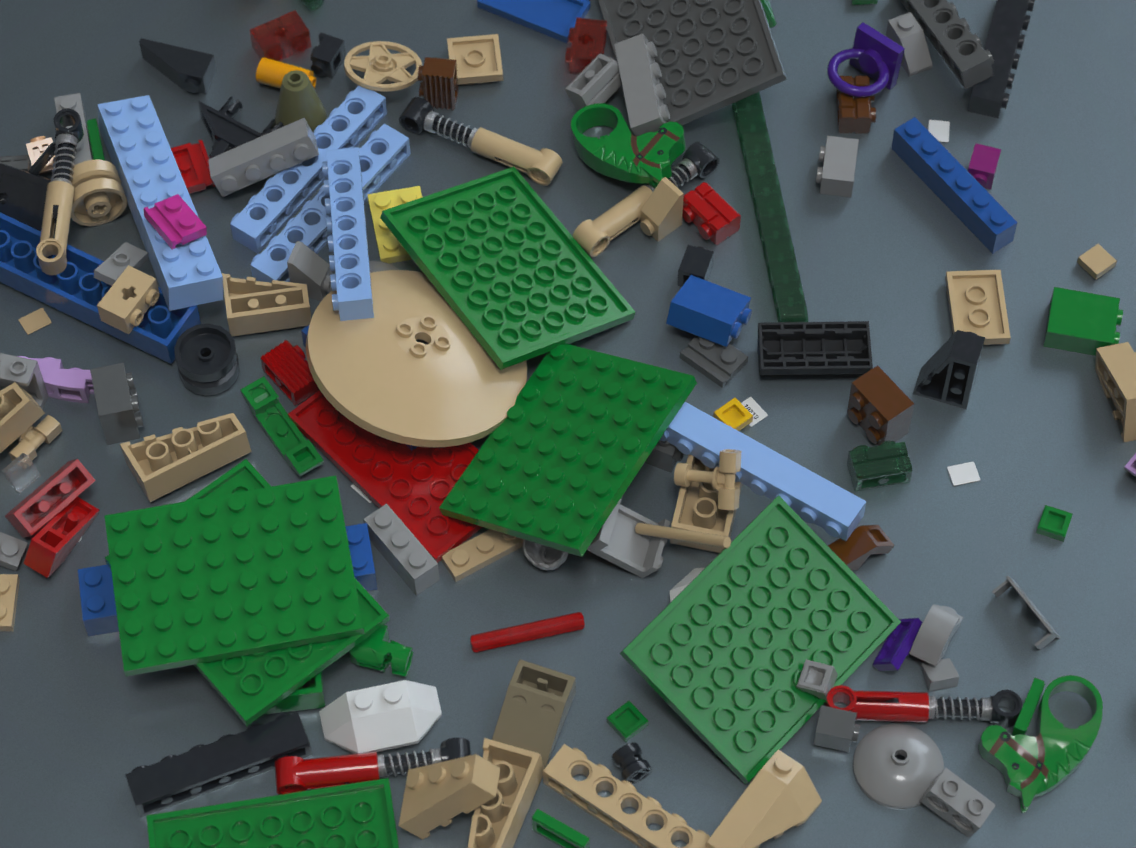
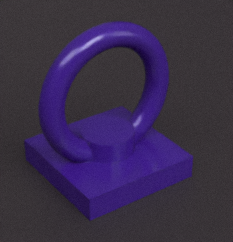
(873, 56)

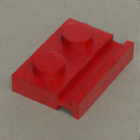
(193, 166)

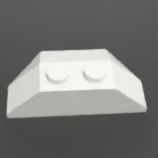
(381, 717)

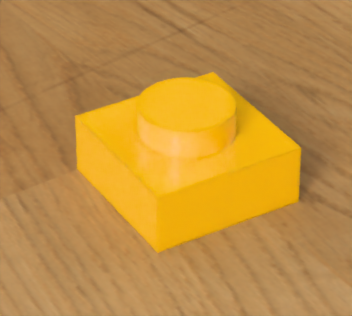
(734, 415)

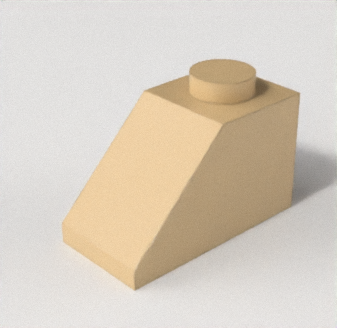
(662, 210)

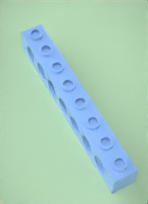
(378, 160)
(295, 185)
(349, 235)

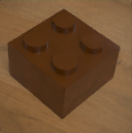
(880, 407)

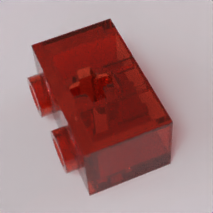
(281, 37)
(587, 42)

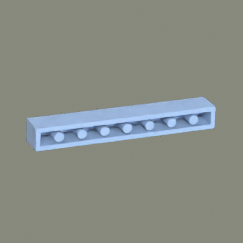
(767, 471)

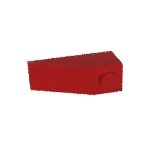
(59, 536)

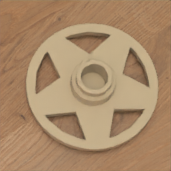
(381, 66)

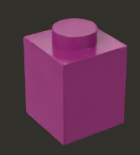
(984, 164)

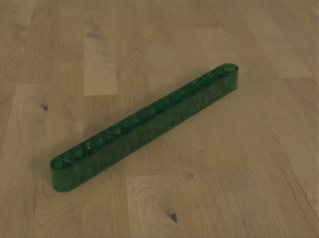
(769, 210)

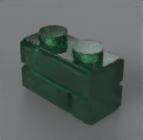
(879, 465)

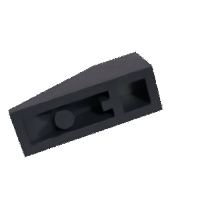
(183, 66)

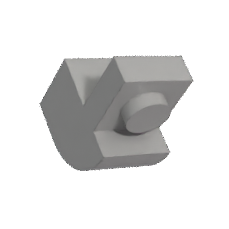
(935, 634)

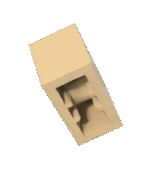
(128, 299)

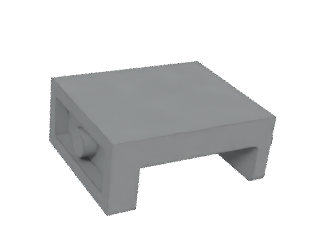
(25, 374)
(624, 547)

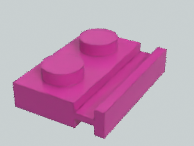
(175, 221)

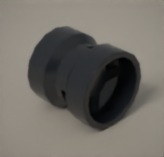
(633, 766)

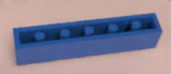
(954, 185)

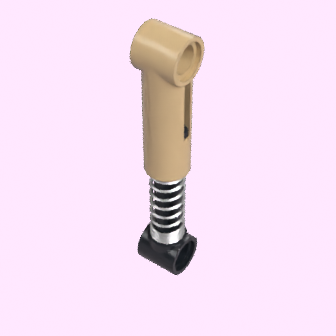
(539, 165)
(59, 194)
(596, 234)

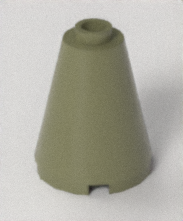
(299, 100)

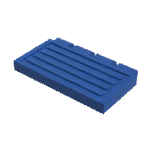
(544, 16)

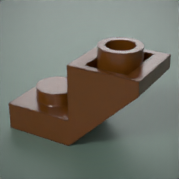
(861, 544)

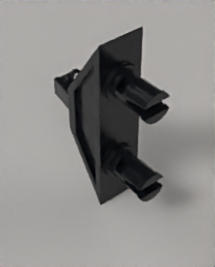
(226, 131)

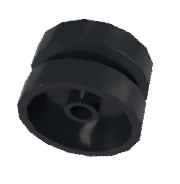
(207, 359)

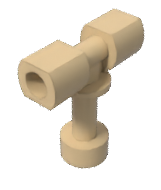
(33, 437)
(721, 478)

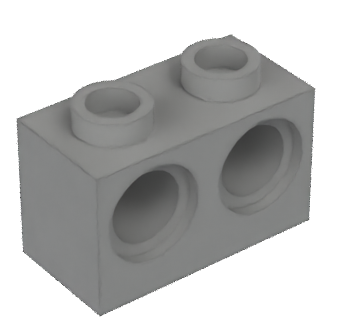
(957, 802)

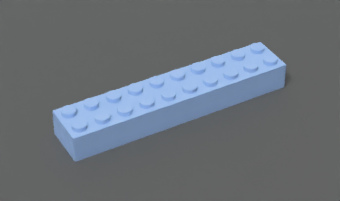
(148, 176)

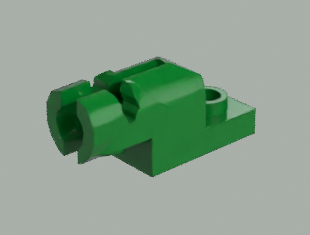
(379, 654)

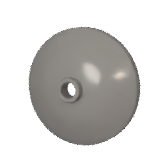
(894, 781)

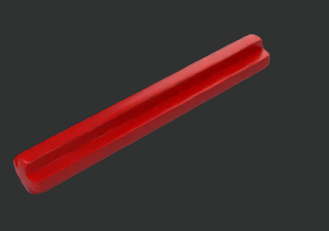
(527, 632)

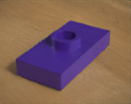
(897, 645)

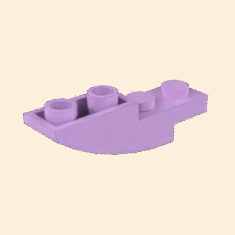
(65, 384)

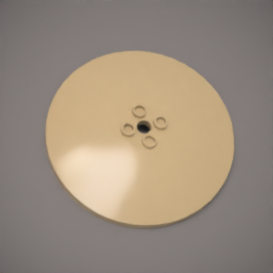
(400, 386)

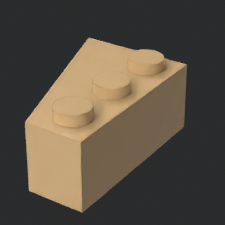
(264, 306)
(1117, 376)
(445, 790)

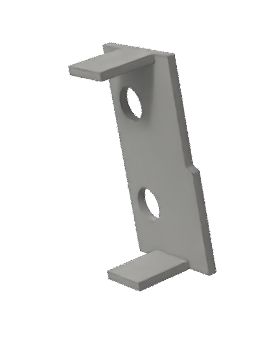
(1052, 634)

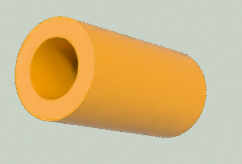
(272, 72)

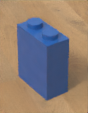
(709, 311)

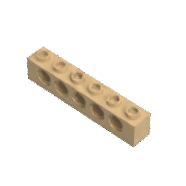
(584, 794)

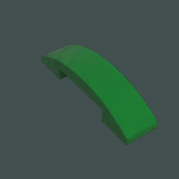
(279, 428)

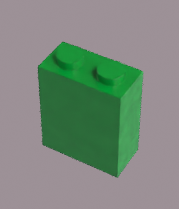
(1082, 321)

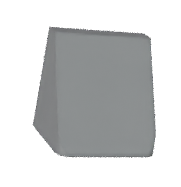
(940, 676)
(817, 678)

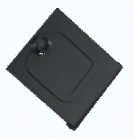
(23, 195)

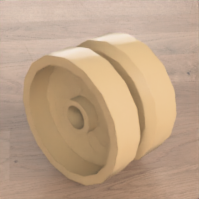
(97, 193)

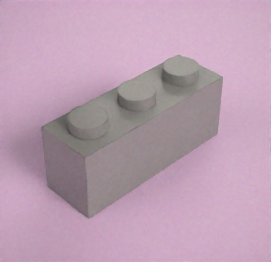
(402, 549)

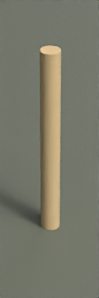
(683, 535)

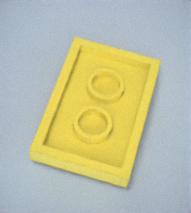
(388, 246)

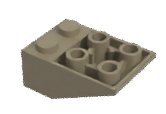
(535, 708)

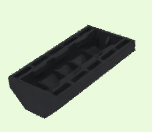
(814, 348)

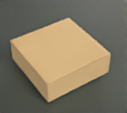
(1096, 261)

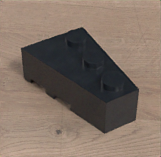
(952, 370)

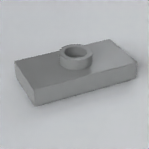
(117, 262)

